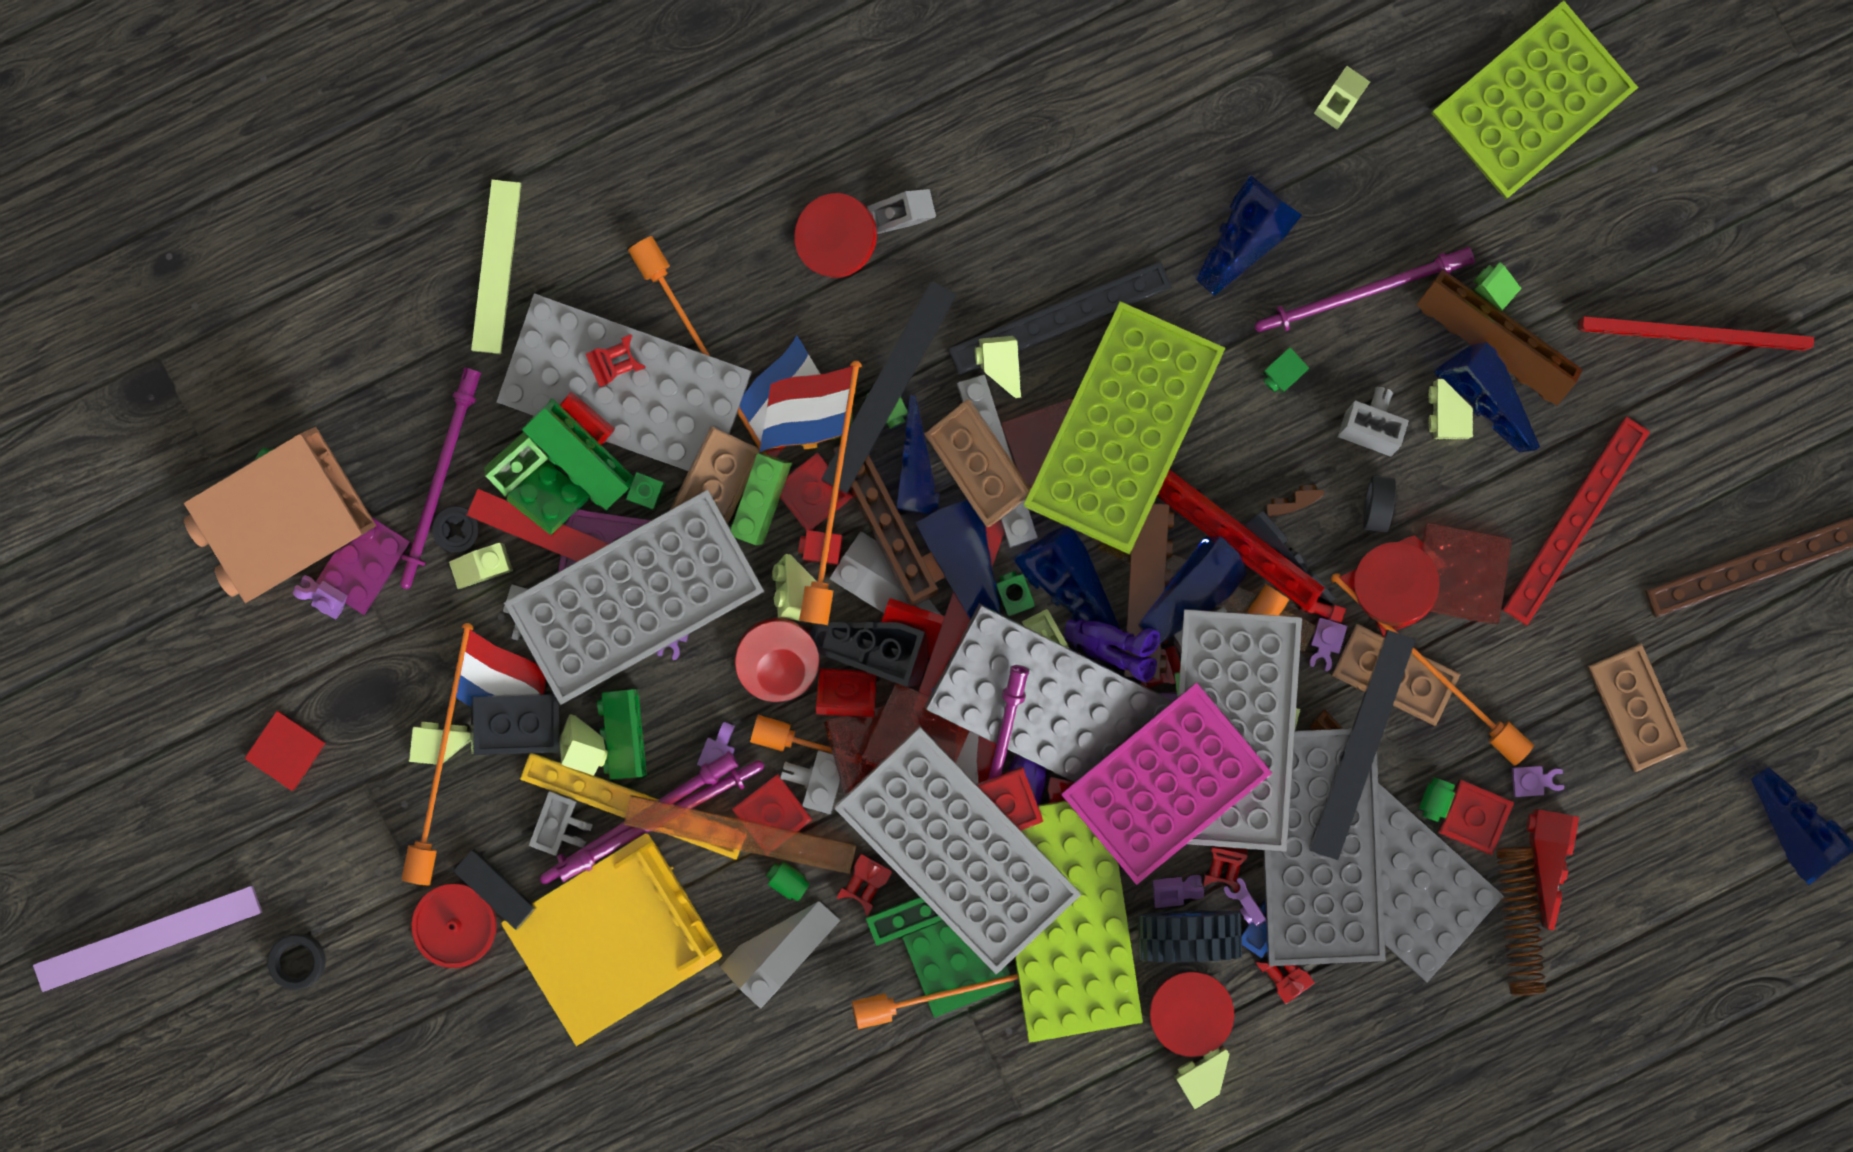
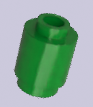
(1437, 799)
(787, 881)

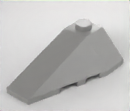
(869, 576)
(774, 955)

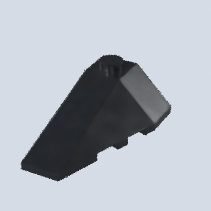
(1267, 531)
(879, 648)

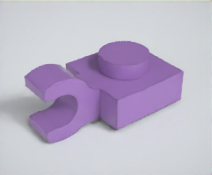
(324, 596)
(716, 748)
(1173, 891)
(1250, 909)

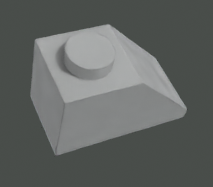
(903, 210)

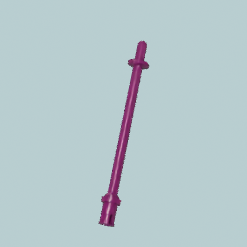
(1446, 262)
(463, 398)
(1013, 696)
(708, 775)
(586, 859)

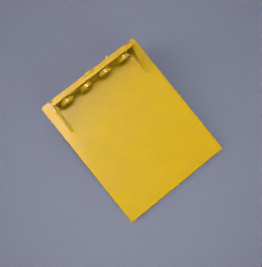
(613, 939)

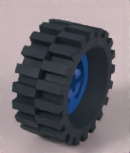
(1190, 936)

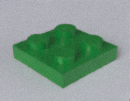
(548, 497)

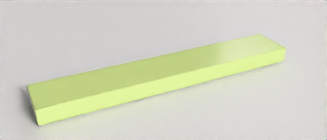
(496, 267)

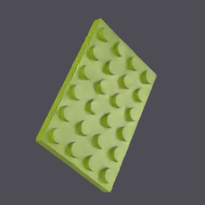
(1534, 100)

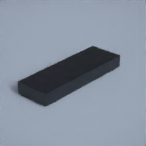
(495, 889)

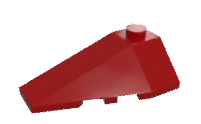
(1552, 839)

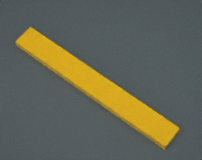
(592, 791)

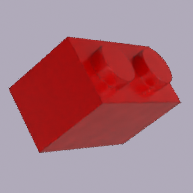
(812, 547)

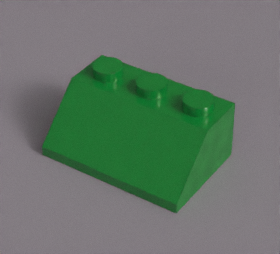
(623, 734)

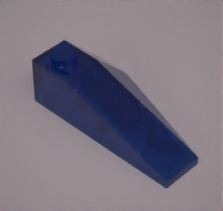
(1254, 227)
(1485, 383)
(916, 478)
(962, 552)
(1066, 573)
(1200, 584)
(1806, 837)

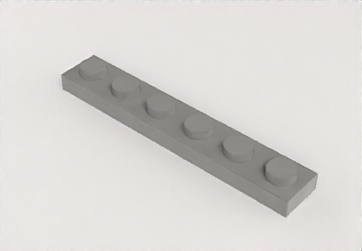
(1018, 522)

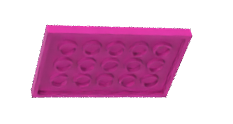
(1166, 783)

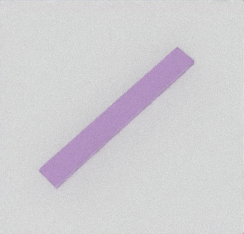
(147, 938)

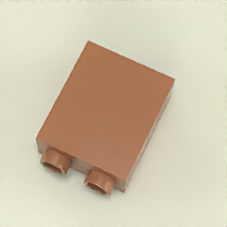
(277, 516)

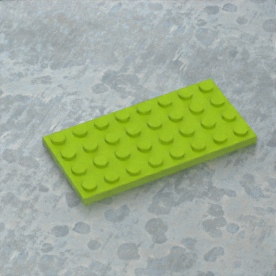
(1124, 427)
(1082, 965)

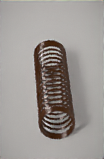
(1526, 987)

